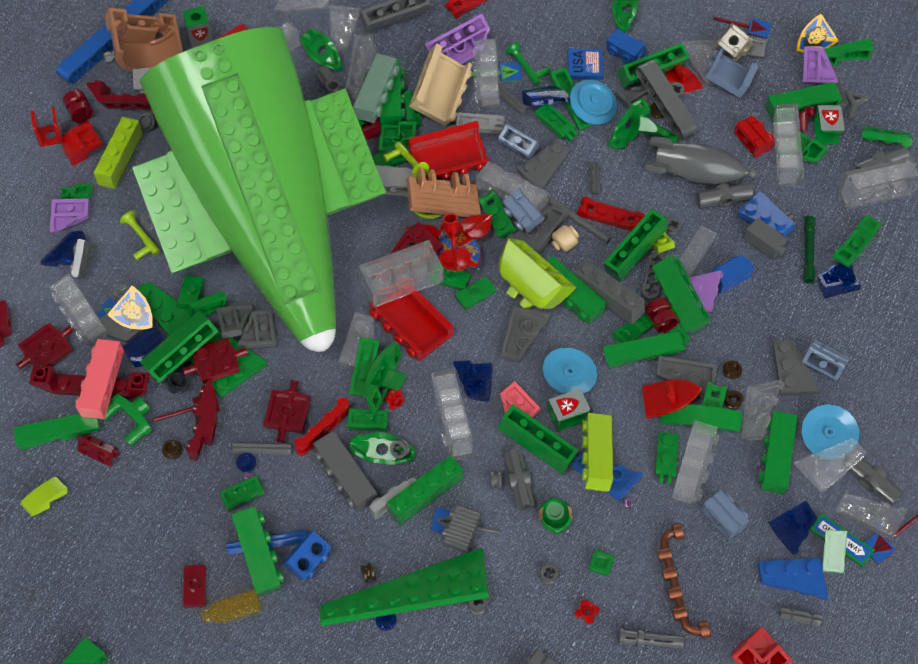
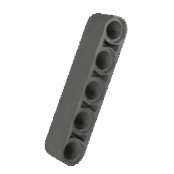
(666, 99)

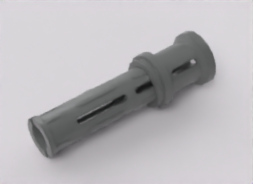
(639, 641)

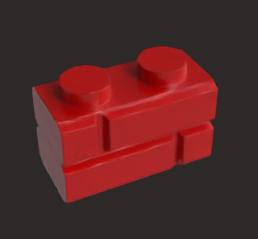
(754, 136)

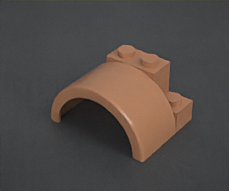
(135, 38)

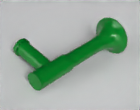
(533, 76)

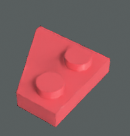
(516, 395)

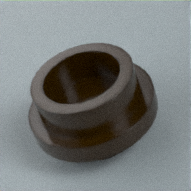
(732, 369)
(172, 449)

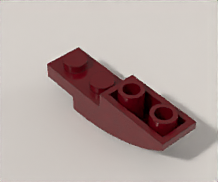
(206, 421)

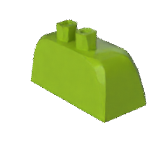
(532, 276)

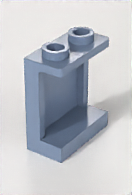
(729, 73)

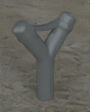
(854, 104)

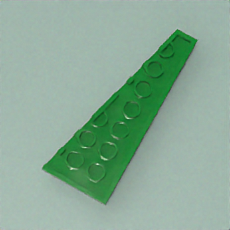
(171, 317)
(434, 586)

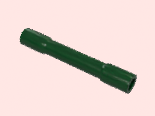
(809, 268)

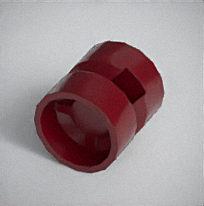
(77, 106)
(661, 315)

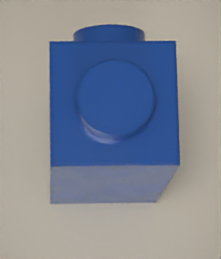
(625, 47)
(734, 272)

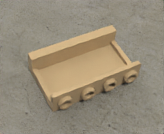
(440, 87)

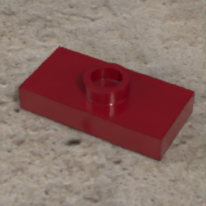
(194, 586)

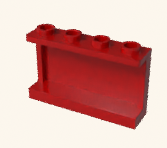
(450, 150)
(413, 324)

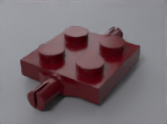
(45, 346)
(216, 361)
(287, 411)

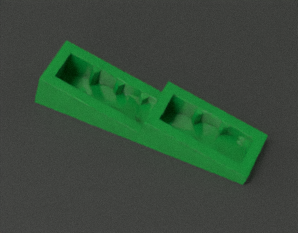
(851, 51)
(563, 80)
(645, 348)
(51, 430)

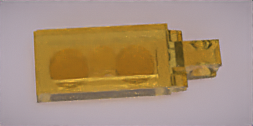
(232, 608)

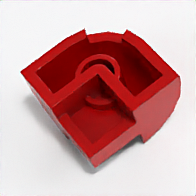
(79, 142)
(760, 649)

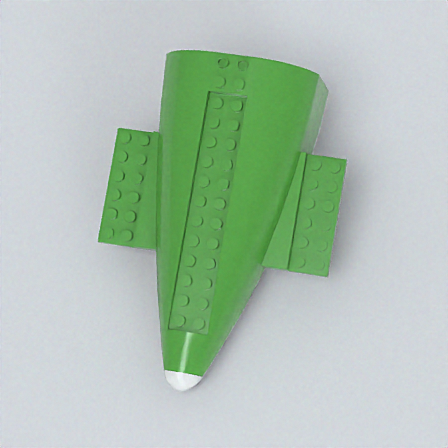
(255, 172)

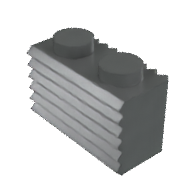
(461, 528)

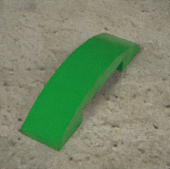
(857, 241)
(386, 360)
(719, 417)

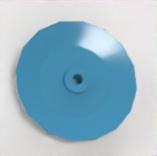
(593, 102)
(569, 370)
(827, 427)

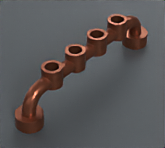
(674, 592)

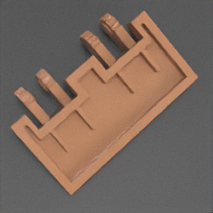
(439, 197)

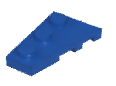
(768, 212)
(622, 478)
(795, 575)

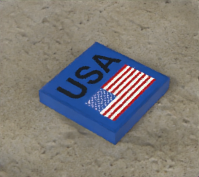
(585, 64)

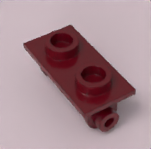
(91, 447)

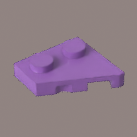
(817, 66)
(68, 213)
(707, 288)

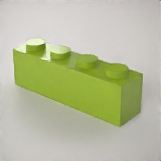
(118, 153)
(598, 452)

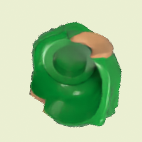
(555, 515)

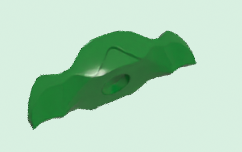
(622, 18)
(313, 41)
(621, 135)
(366, 448)

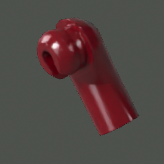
(804, 115)

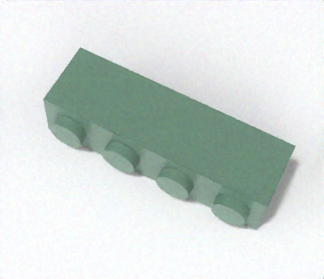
(375, 88)

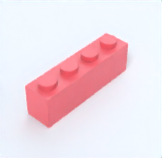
(100, 379)

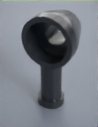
(177, 380)

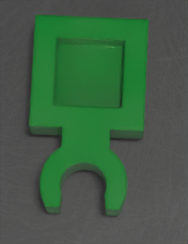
(79, 191)

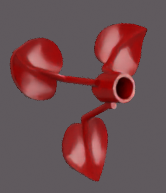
(474, 226)

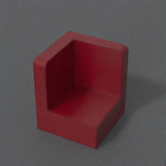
(371, 130)

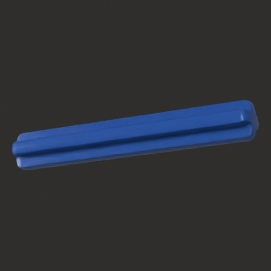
(277, 540)

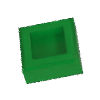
(601, 563)

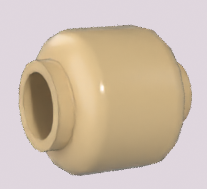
(564, 238)

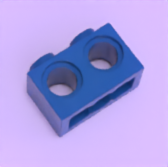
(304, 552)

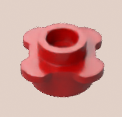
(394, 399)
(586, 605)

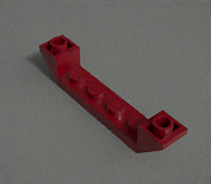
(112, 101)
(66, 384)

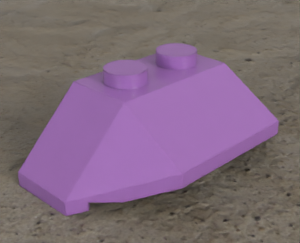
(460, 40)

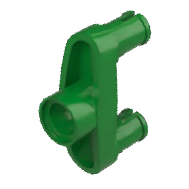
(135, 411)

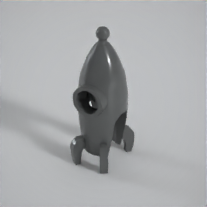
(696, 162)

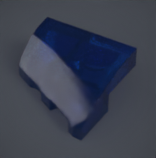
(544, 95)
(63, 251)
(838, 281)
(142, 346)
(475, 379)
(794, 525)

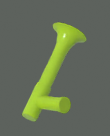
(401, 150)
(129, 218)

